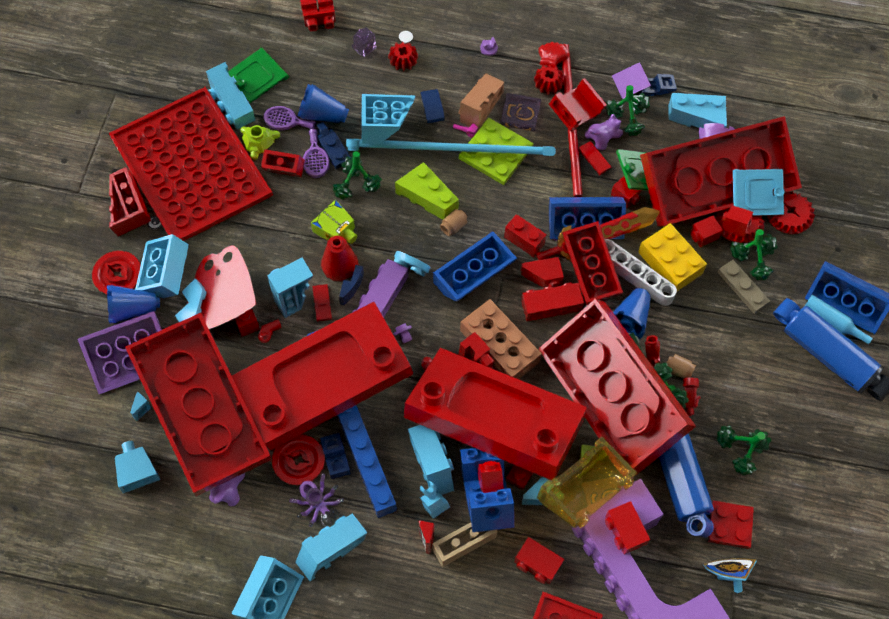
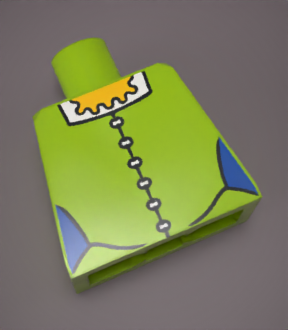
(334, 222)

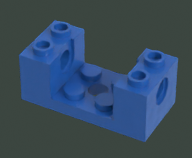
(489, 509)

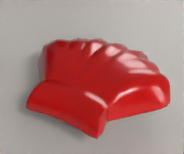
(552, 54)

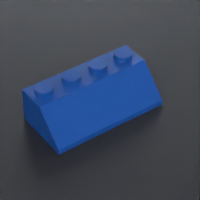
(583, 211)
(473, 267)
(851, 296)

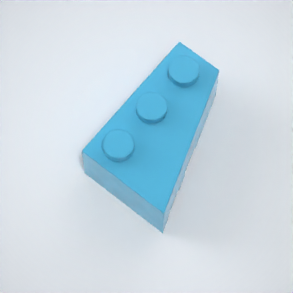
(289, 286)
(432, 458)

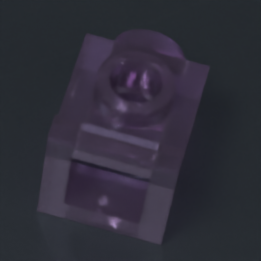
(361, 38)

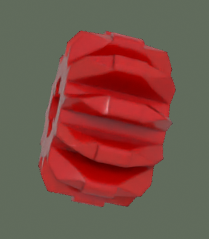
(403, 56)
(548, 79)

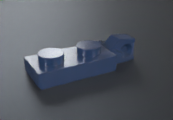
(332, 145)

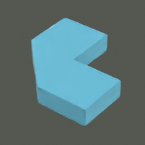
(194, 294)

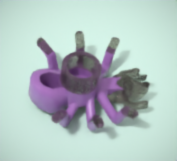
(316, 500)

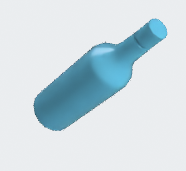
(837, 319)

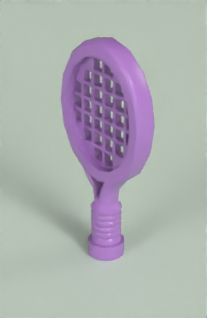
(294, 122)
(313, 138)

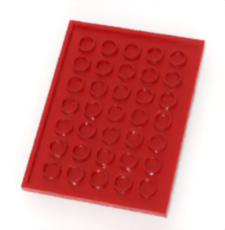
(190, 165)

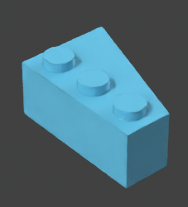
(229, 96)
(697, 109)
(329, 545)

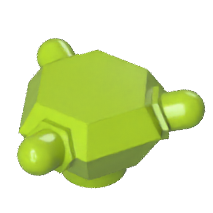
(258, 139)

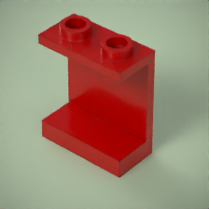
(577, 105)

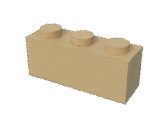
(460, 543)

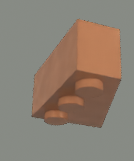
(481, 101)

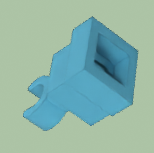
(433, 502)

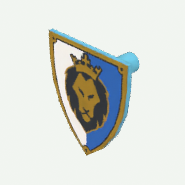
(732, 570)

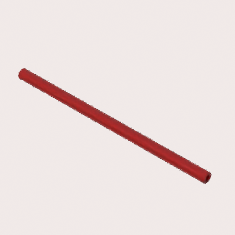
(572, 135)

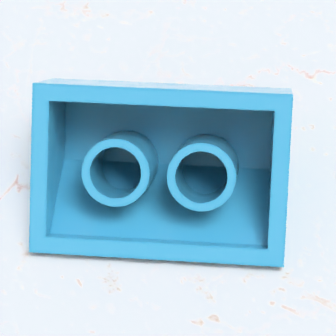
(162, 266)
(268, 591)

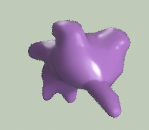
(604, 132)
(227, 492)

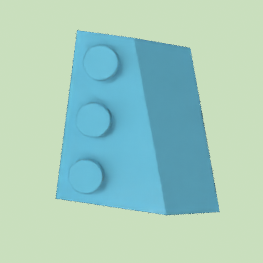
(383, 116)

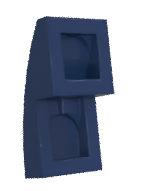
(660, 85)
(432, 106)
(349, 288)
(335, 456)

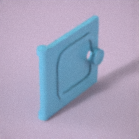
(755, 191)

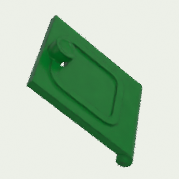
(258, 73)
(632, 169)

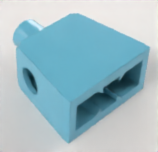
(134, 468)

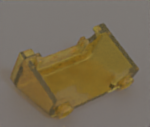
(587, 484)

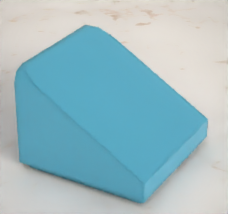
(140, 406)

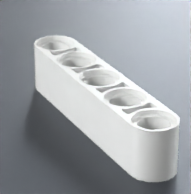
(645, 274)

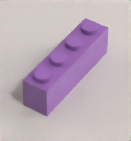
(385, 287)

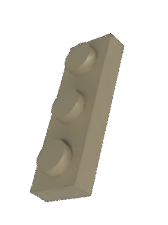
(743, 286)

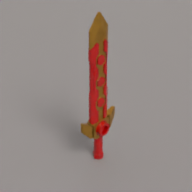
(611, 229)

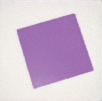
(631, 76)

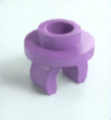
(489, 47)
(403, 331)

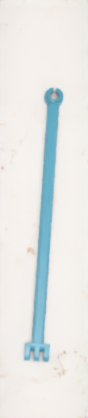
(354, 144)

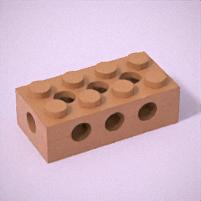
(502, 330)

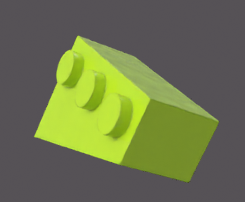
(428, 191)

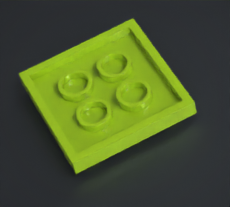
(495, 165)

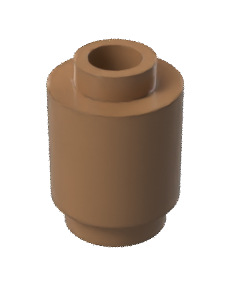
(453, 222)
(681, 366)

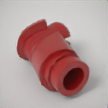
(652, 349)

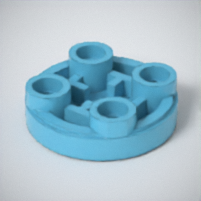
(416, 265)

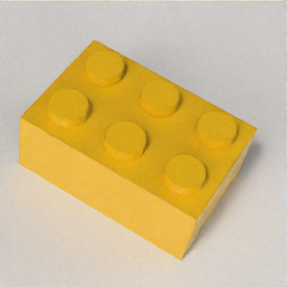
(672, 257)

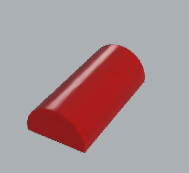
(592, 263)

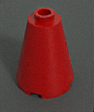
(338, 259)

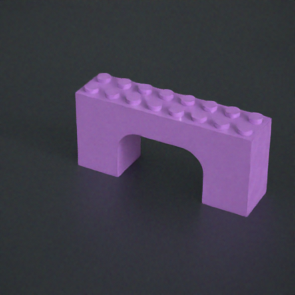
(622, 572)

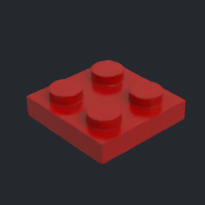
(731, 524)

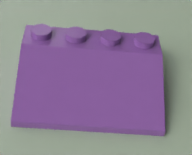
(107, 352)

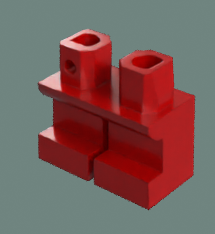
(313, 18)
(476, 350)

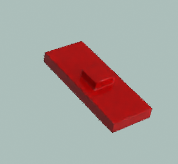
(594, 157)
(322, 302)

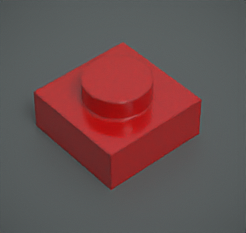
(519, 477)

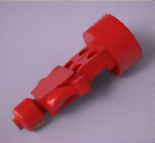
(691, 386)

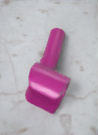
(471, 131)

